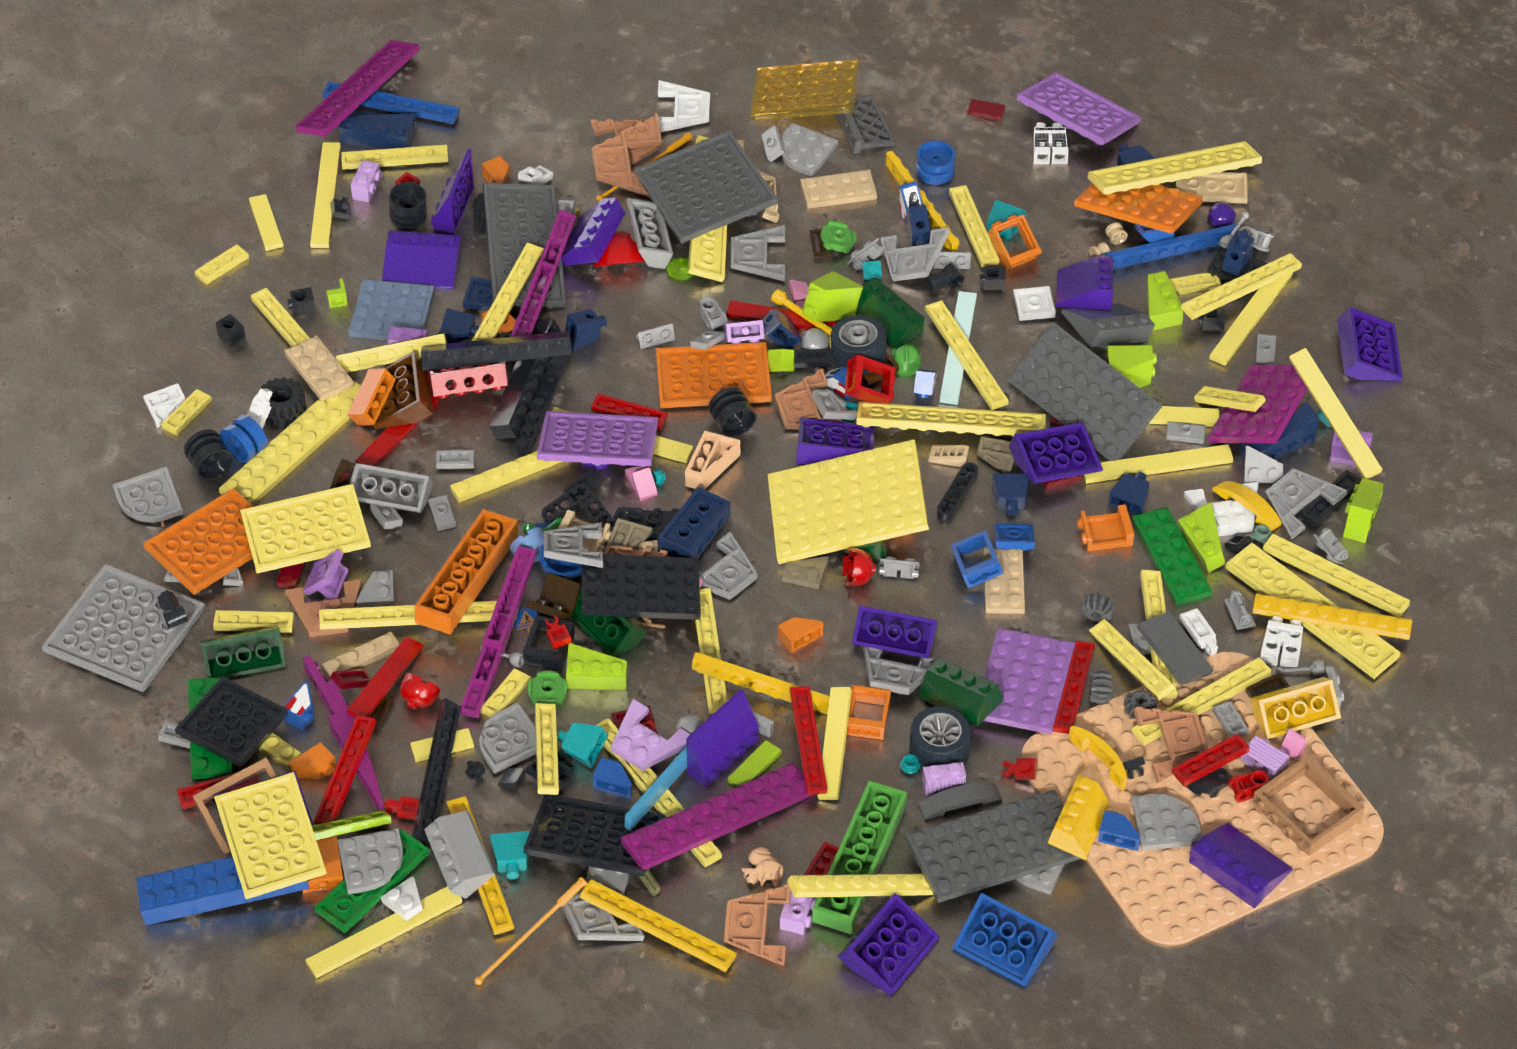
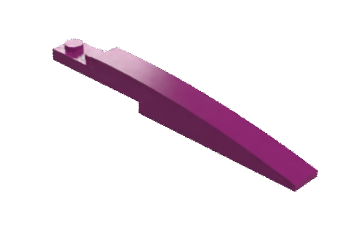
(544, 274)
(498, 632)
(341, 724)

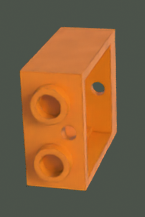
(1033, 248)
(865, 727)

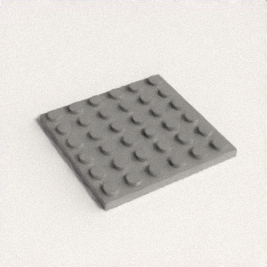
(121, 629)

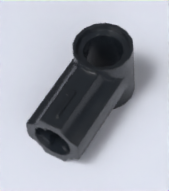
(948, 276)
(172, 611)

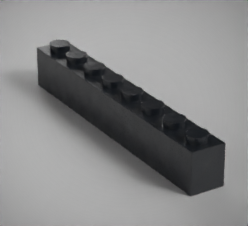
(496, 350)
(521, 389)

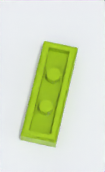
(755, 764)

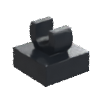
(341, 208)
(1132, 765)

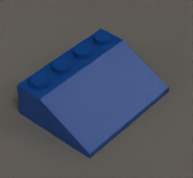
(1004, 940)

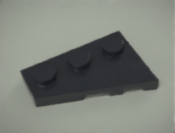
(651, 518)

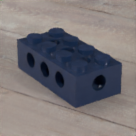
(694, 525)

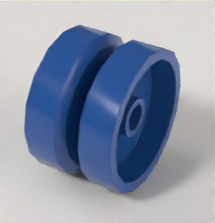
(935, 162)
(244, 438)

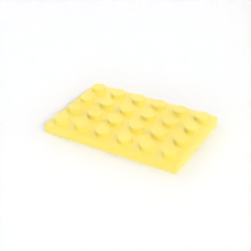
(305, 528)
(270, 835)

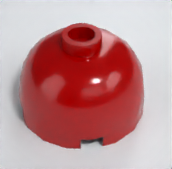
(857, 567)
(418, 692)

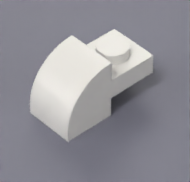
(535, 176)

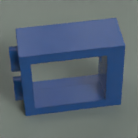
(990, 567)

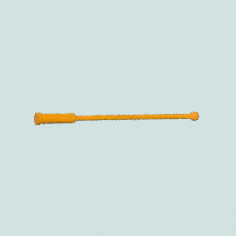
(687, 137)
(560, 902)

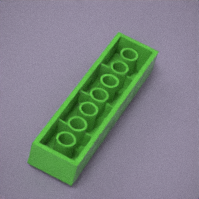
(862, 852)

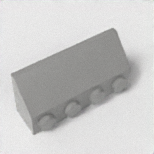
(650, 233)
(391, 487)
(459, 853)

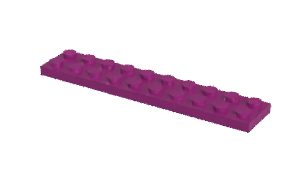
(357, 88)
(716, 816)

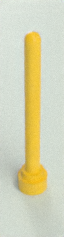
(780, 298)

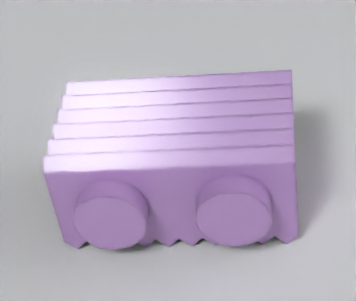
(1265, 757)
(943, 777)

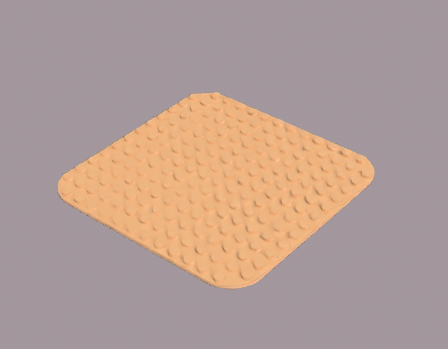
(1159, 887)

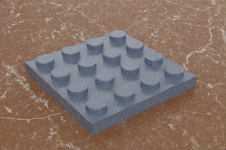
(388, 305)

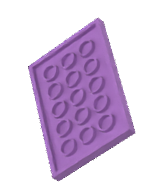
(1078, 108)
(598, 438)
(1030, 678)

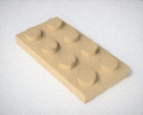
(1217, 187)
(838, 189)
(319, 368)
(1006, 592)

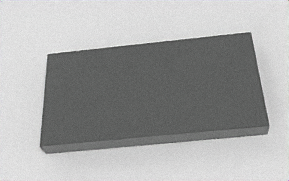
(1175, 648)

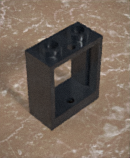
(536, 656)

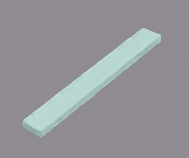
(954, 370)

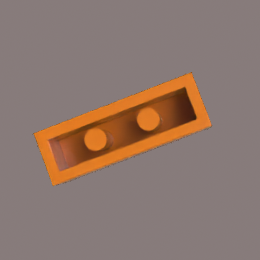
(371, 396)

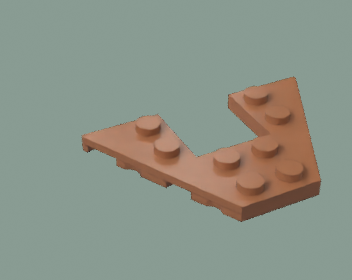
(612, 155)

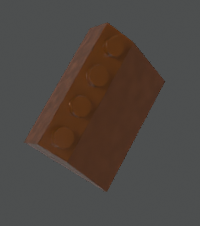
(410, 395)

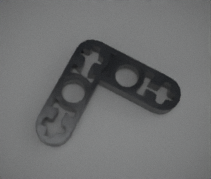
(581, 501)

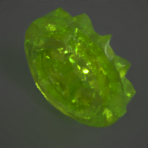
(682, 274)

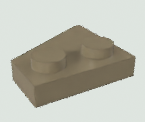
(996, 453)
(628, 534)
(806, 572)

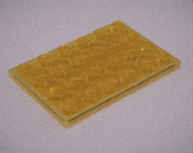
(805, 90)

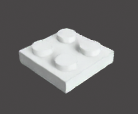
(1034, 303)

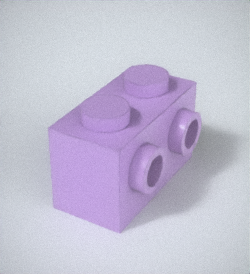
(365, 181)
(744, 331)
(797, 914)

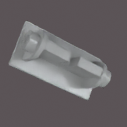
(869, 250)
(960, 259)
(655, 336)
(1336, 552)
(906, 567)
(1239, 610)

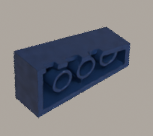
(378, 131)
(1298, 433)

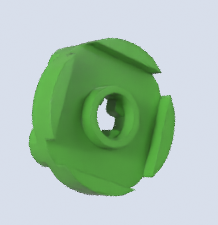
(844, 242)
(547, 679)

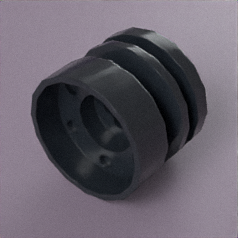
(407, 205)
(732, 412)
(208, 454)

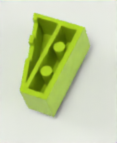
(1162, 301)
(1362, 509)
(1203, 536)
(594, 670)

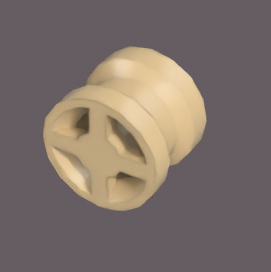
(1116, 233)
(1097, 251)

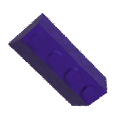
(895, 632)

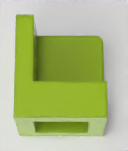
(337, 297)
(781, 360)

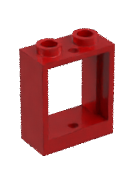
(854, 378)

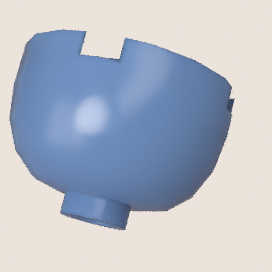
(533, 540)

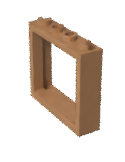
(1325, 783)
(223, 786)

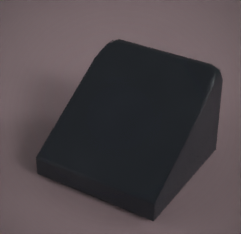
(1238, 542)
(512, 778)

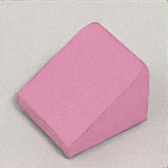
(798, 289)
(1294, 744)

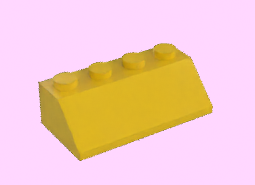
(1296, 707)
(1080, 818)

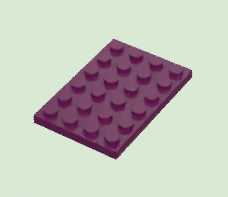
(1282, 392)

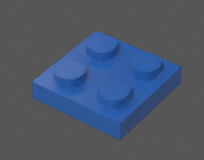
(1014, 536)

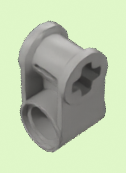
(1261, 237)
(712, 313)

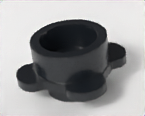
(475, 770)

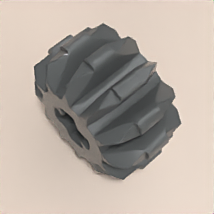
(1098, 607)
(1100, 686)
(1138, 699)

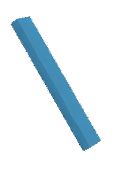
(656, 790)

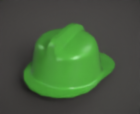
(908, 359)

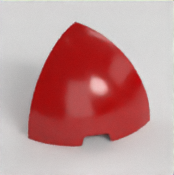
(620, 251)

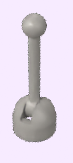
(1225, 240)
(515, 658)
(1316, 668)

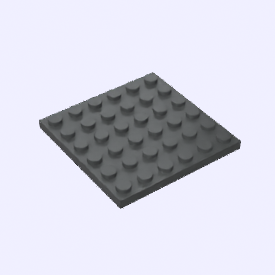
(705, 186)

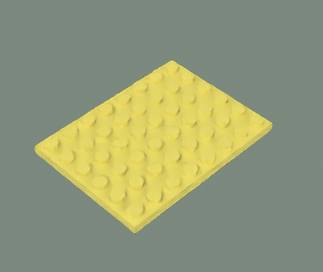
(847, 501)

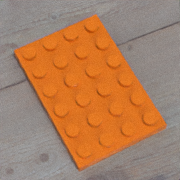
(1148, 206)
(695, 375)
(204, 543)

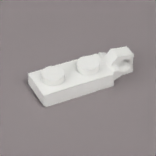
(260, 406)
(1200, 630)

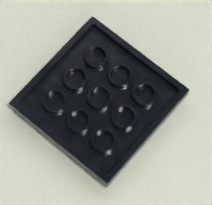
(231, 721)

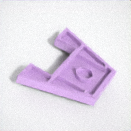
(641, 745)

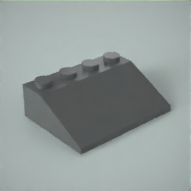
(1111, 326)

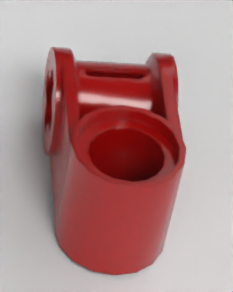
(1247, 784)

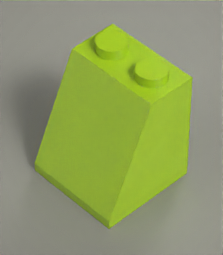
(831, 298)
(1133, 362)

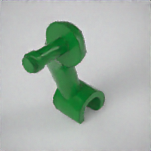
(554, 525)

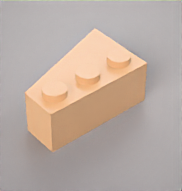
(710, 459)

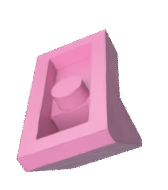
(642, 482)

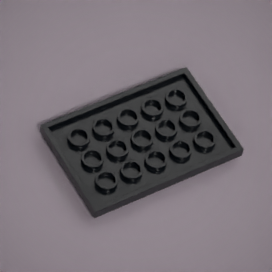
(642, 587)
(584, 834)

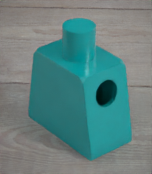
(1002, 211)
(583, 742)
(509, 852)

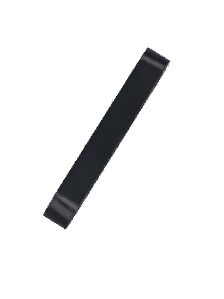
(960, 492)

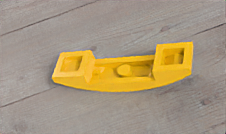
(1251, 501)
(1086, 740)

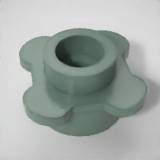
(1261, 533)

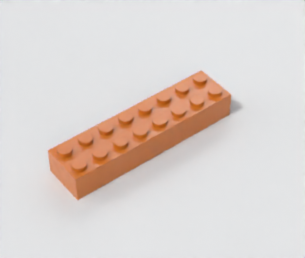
(466, 571)

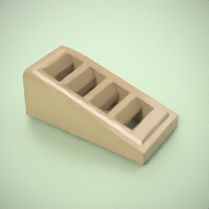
(960, 454)

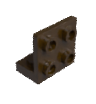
(557, 597)

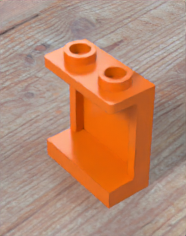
(1106, 530)
(330, 855)

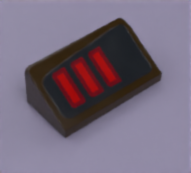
(343, 473)

